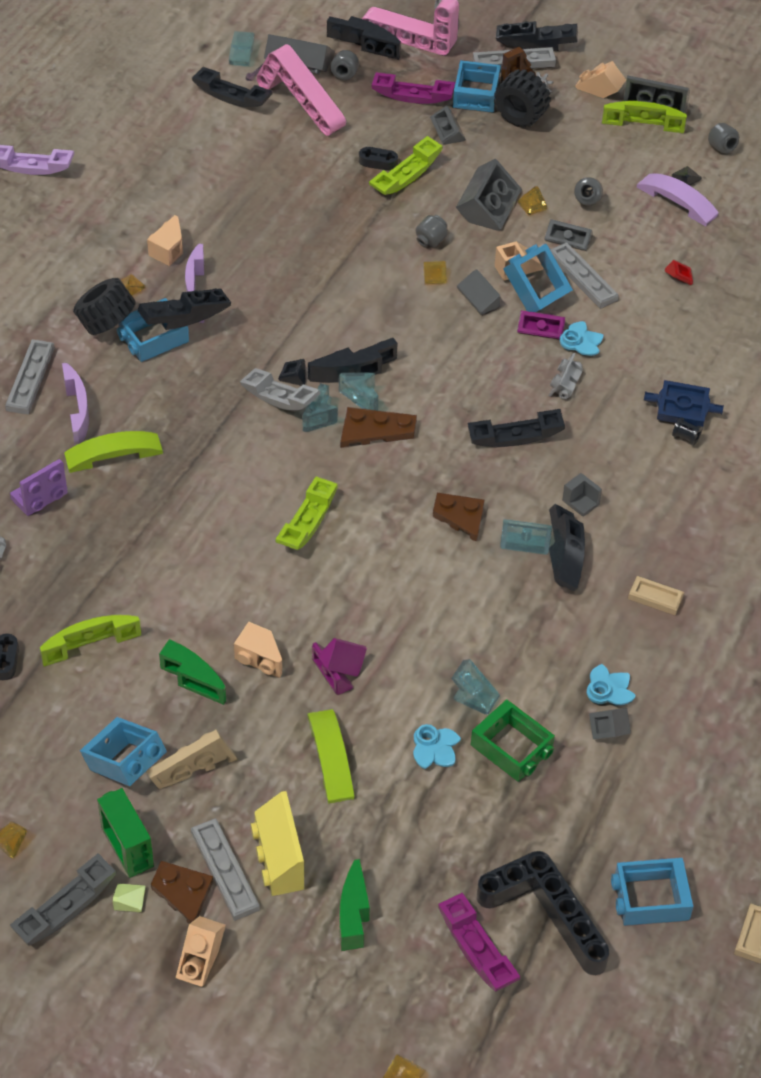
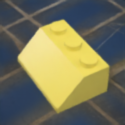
(278, 846)

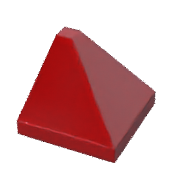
(680, 272)

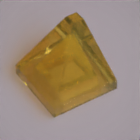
(533, 201)
(435, 272)
(132, 284)
(11, 838)
(403, 1068)

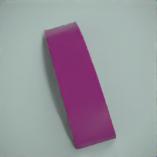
(410, 92)
(475, 943)

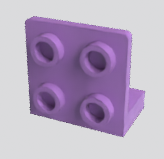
(41, 488)

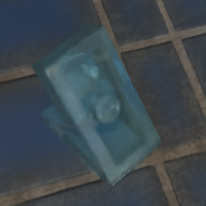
(359, 389)
(320, 412)
(474, 688)

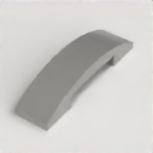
(278, 394)

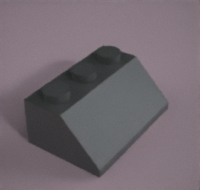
(315, 56)
(656, 92)
(489, 196)

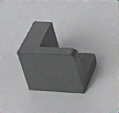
(582, 494)
(609, 723)

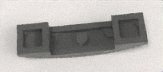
(66, 903)

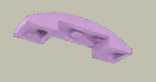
(34, 163)
(699, 207)
(194, 267)
(75, 386)

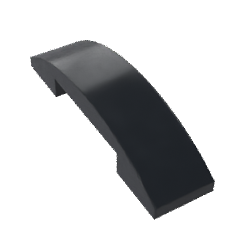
(211, 82)
(516, 433)

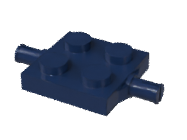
(683, 401)

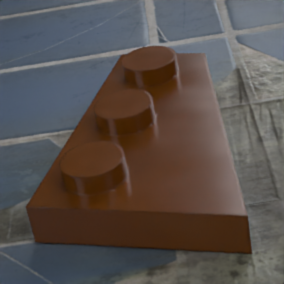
(373, 425)

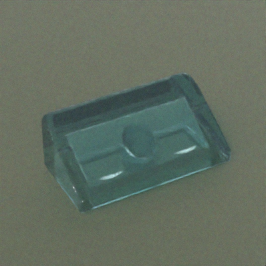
(526, 537)

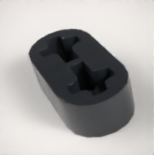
(378, 158)
(9, 657)

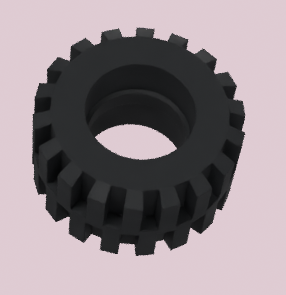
(522, 98)
(104, 306)

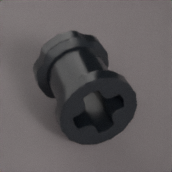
(687, 431)

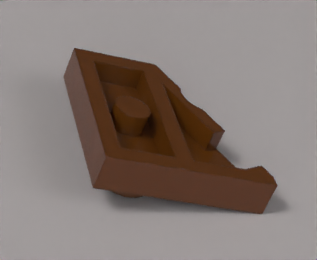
(515, 60)
(459, 512)
(182, 888)

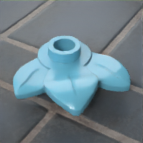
(580, 339)
(612, 687)
(436, 749)

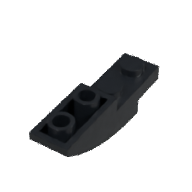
(364, 33)
(529, 36)
(188, 310)
(345, 361)
(569, 547)

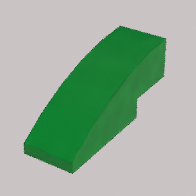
(192, 671)
(353, 909)

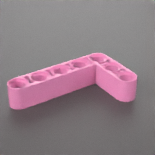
(416, 33)
(287, 67)

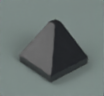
(687, 176)
(294, 372)

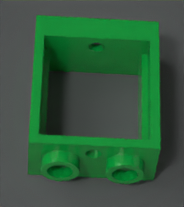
(510, 714)
(125, 832)

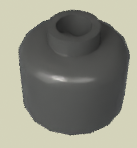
(344, 65)
(723, 138)
(581, 191)
(431, 231)

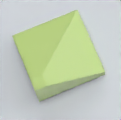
(129, 897)

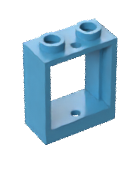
(476, 98)
(524, 288)
(153, 346)
(119, 734)
(653, 870)

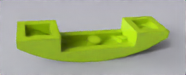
(644, 112)
(410, 169)
(110, 446)
(309, 515)
(89, 631)
(331, 756)

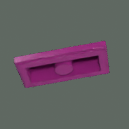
(541, 324)
(343, 657)
(337, 681)

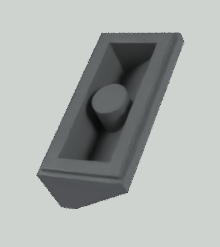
(447, 126)
(574, 235)
(479, 292)

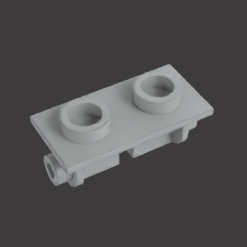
(568, 370)

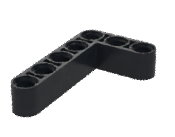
(552, 902)

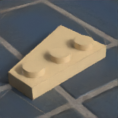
(199, 755)

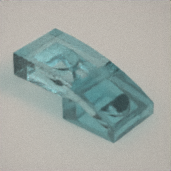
(241, 48)

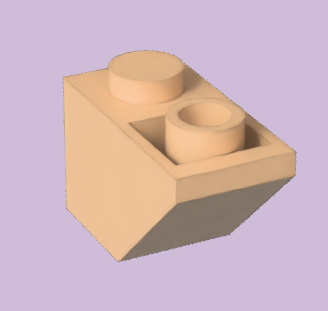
(601, 81)
(166, 242)
(508, 251)
(258, 648)
(200, 950)

